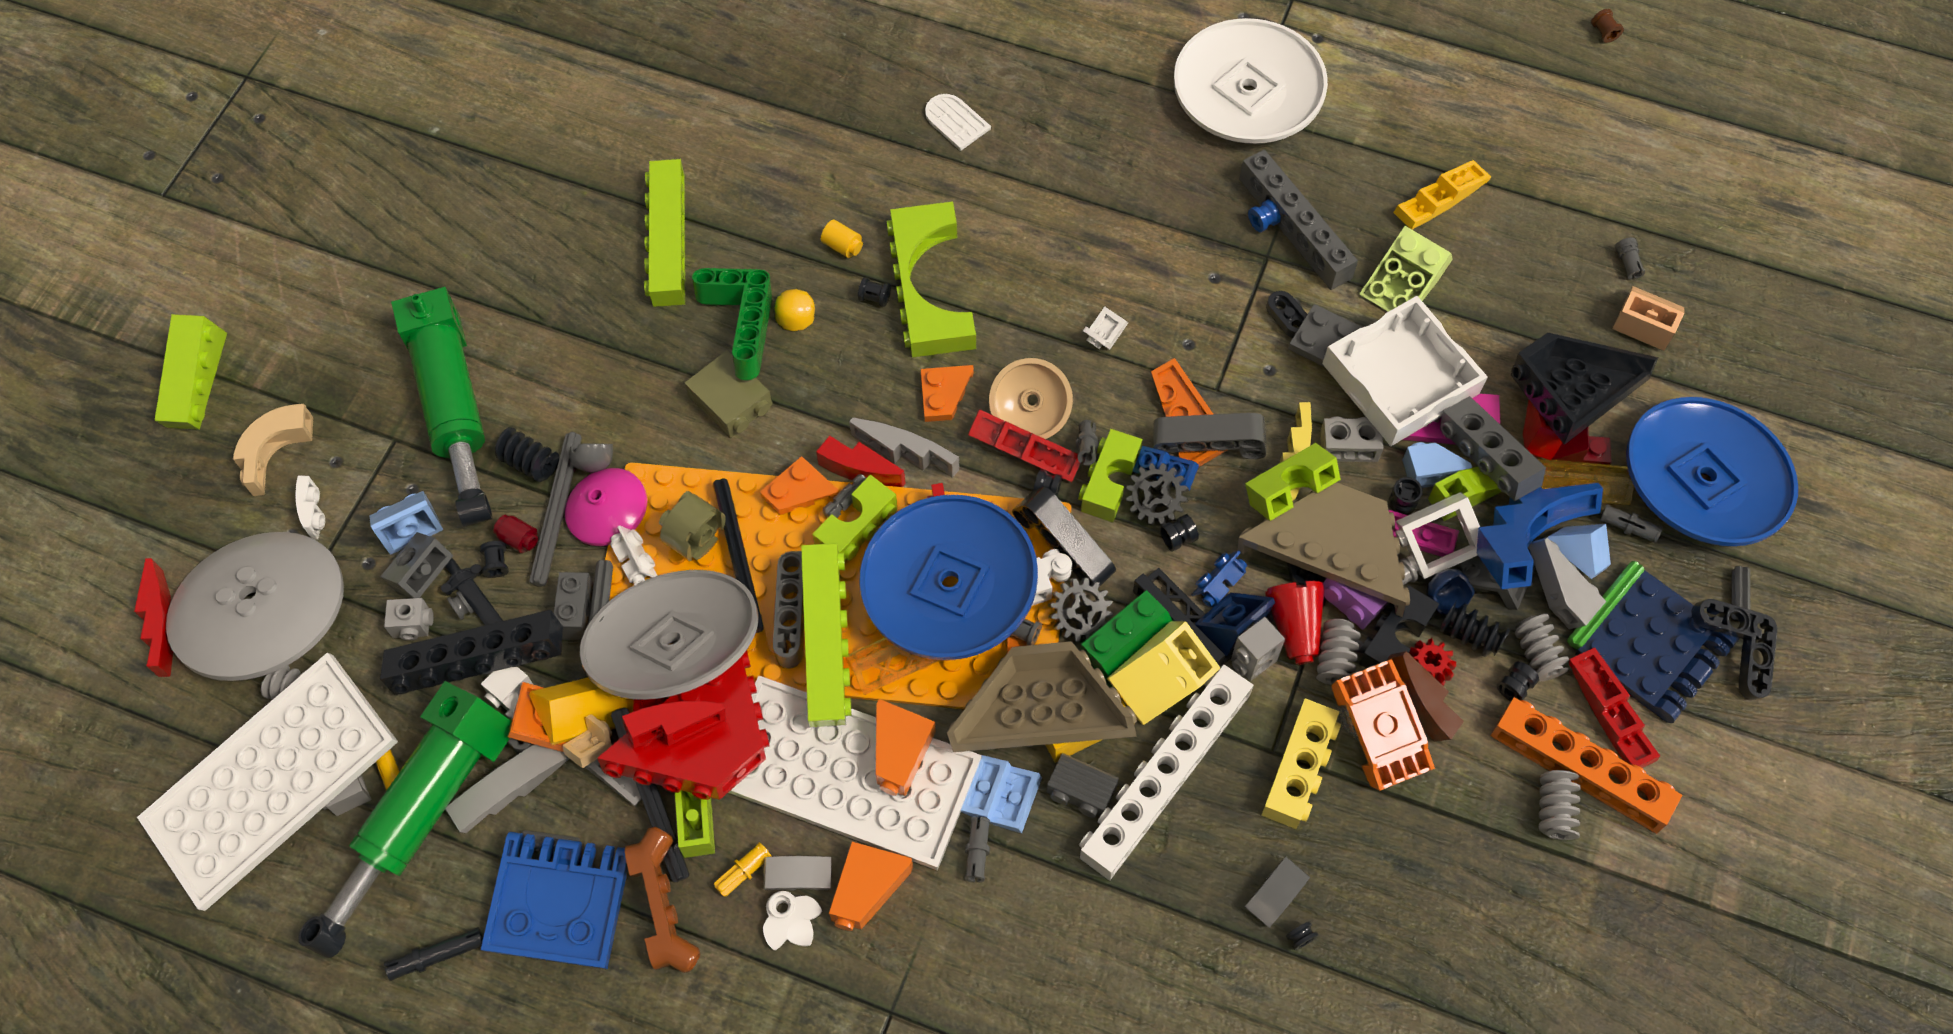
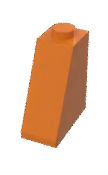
(900, 746)
(866, 884)

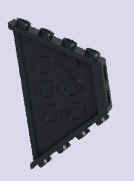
(1577, 380)

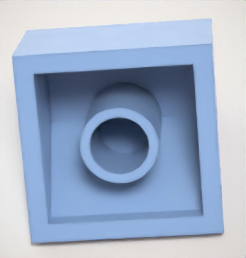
(401, 521)

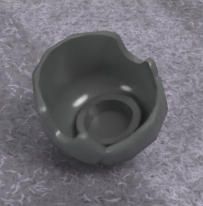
(591, 456)

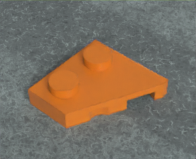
(944, 390)
(797, 488)

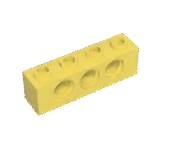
(1280, 804)

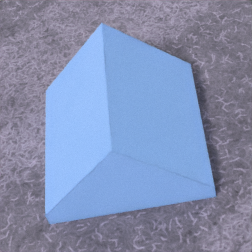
(1584, 547)

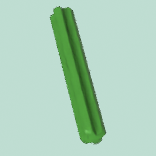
(1612, 597)

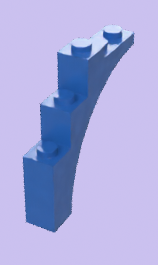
(1516, 525)

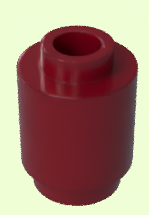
(515, 533)

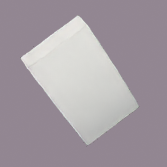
(306, 502)

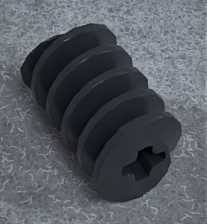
(526, 455)
(1474, 629)

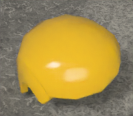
(794, 310)

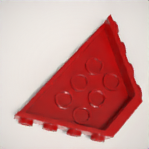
(710, 760)

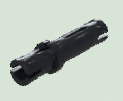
(438, 952)

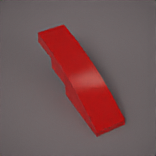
(1024, 445)
(152, 607)
(1611, 707)

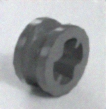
(460, 605)

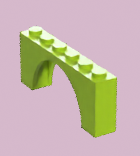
(929, 327)

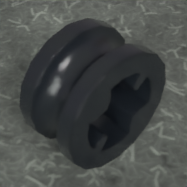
(1302, 935)

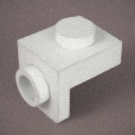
(1105, 329)

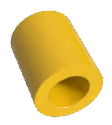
(841, 239)

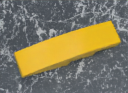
(1442, 195)

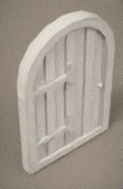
(955, 120)

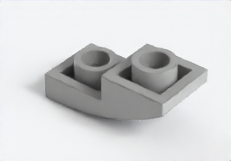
(797, 873)

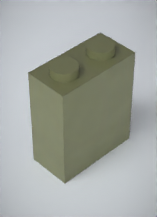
(726, 398)

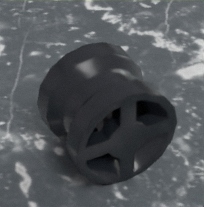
(1051, 482)

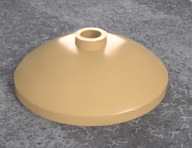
(1032, 377)

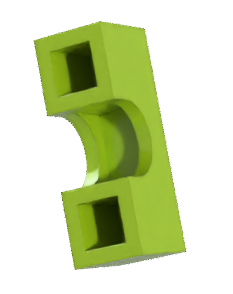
(1117, 454)
(1308, 468)
(874, 503)

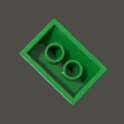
(1125, 634)

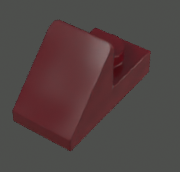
(1585, 449)

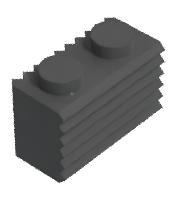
(1081, 786)

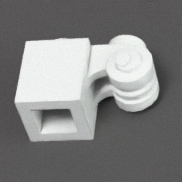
(1051, 565)
(504, 687)

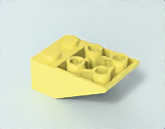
(1163, 671)

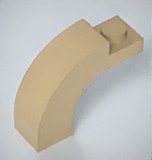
(265, 437)

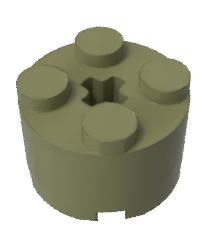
(691, 526)

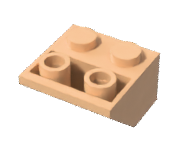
(1649, 318)

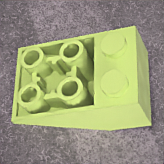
(1406, 271)

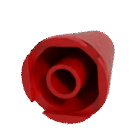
(1299, 618)

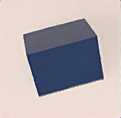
(1233, 617)

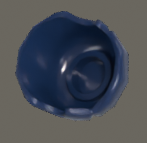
(1448, 587)

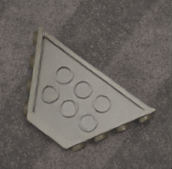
(1340, 538)
(1042, 699)

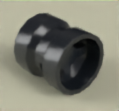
(1405, 495)
(1179, 532)
(1519, 680)

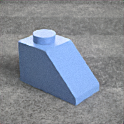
(1431, 463)

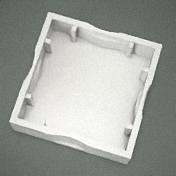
(1403, 370)

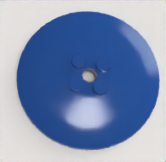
(1748, 466)
(943, 539)

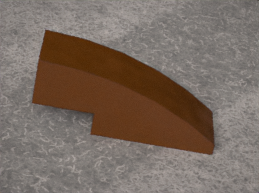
(1427, 697)

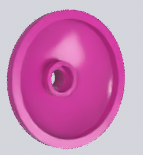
(621, 503)

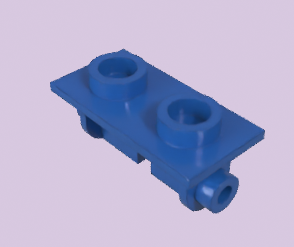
(1226, 569)

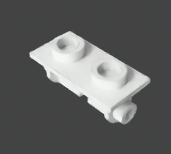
(628, 545)

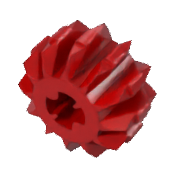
(1434, 656)

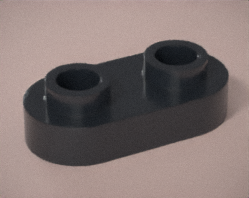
(1290, 315)

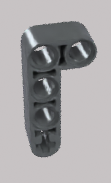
(1212, 433)
(789, 610)

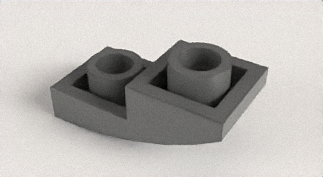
(1277, 891)

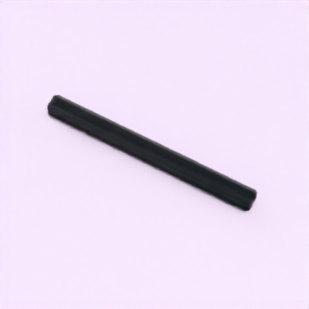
(735, 541)
(656, 812)

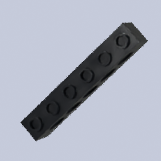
(472, 652)

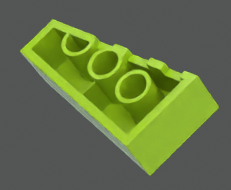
(188, 371)

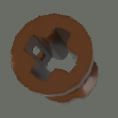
(1607, 25)

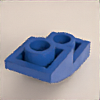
(1183, 466)

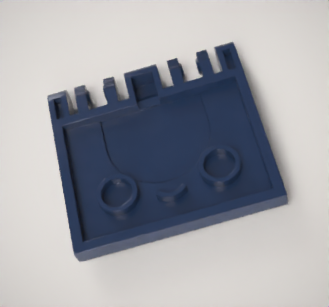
(1658, 645)

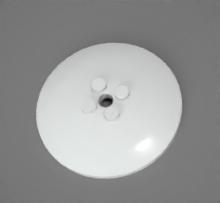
(1254, 53)

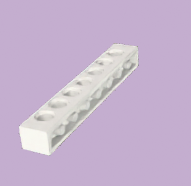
(1109, 858)

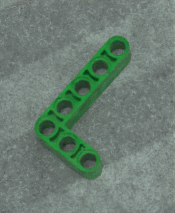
(753, 293)

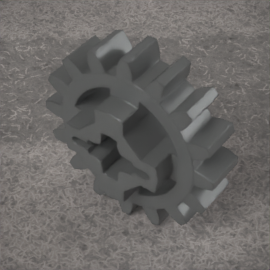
(1164, 482)
(1078, 598)

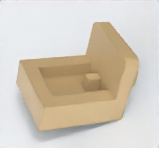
(590, 744)

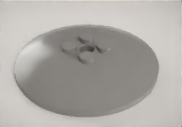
(699, 611)
(243, 638)

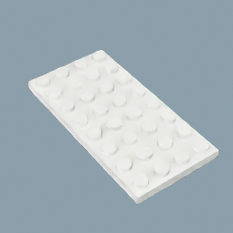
(266, 781)
(834, 781)

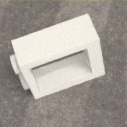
(1468, 521)

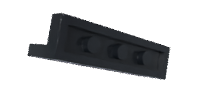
(1145, 583)

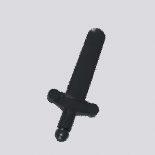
(463, 581)

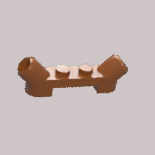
(665, 947)

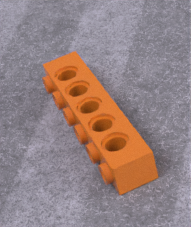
(1593, 780)

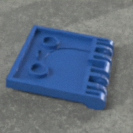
(556, 906)

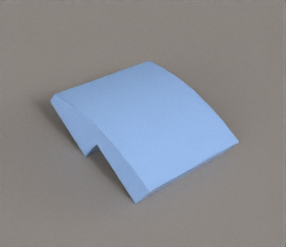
(1001, 793)

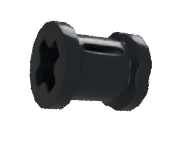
(874, 292)
(494, 559)

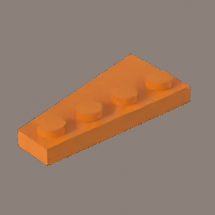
(1181, 399)

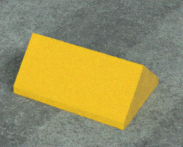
(566, 705)

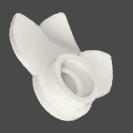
(793, 923)

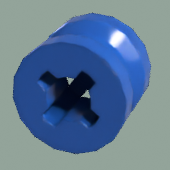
(1264, 215)

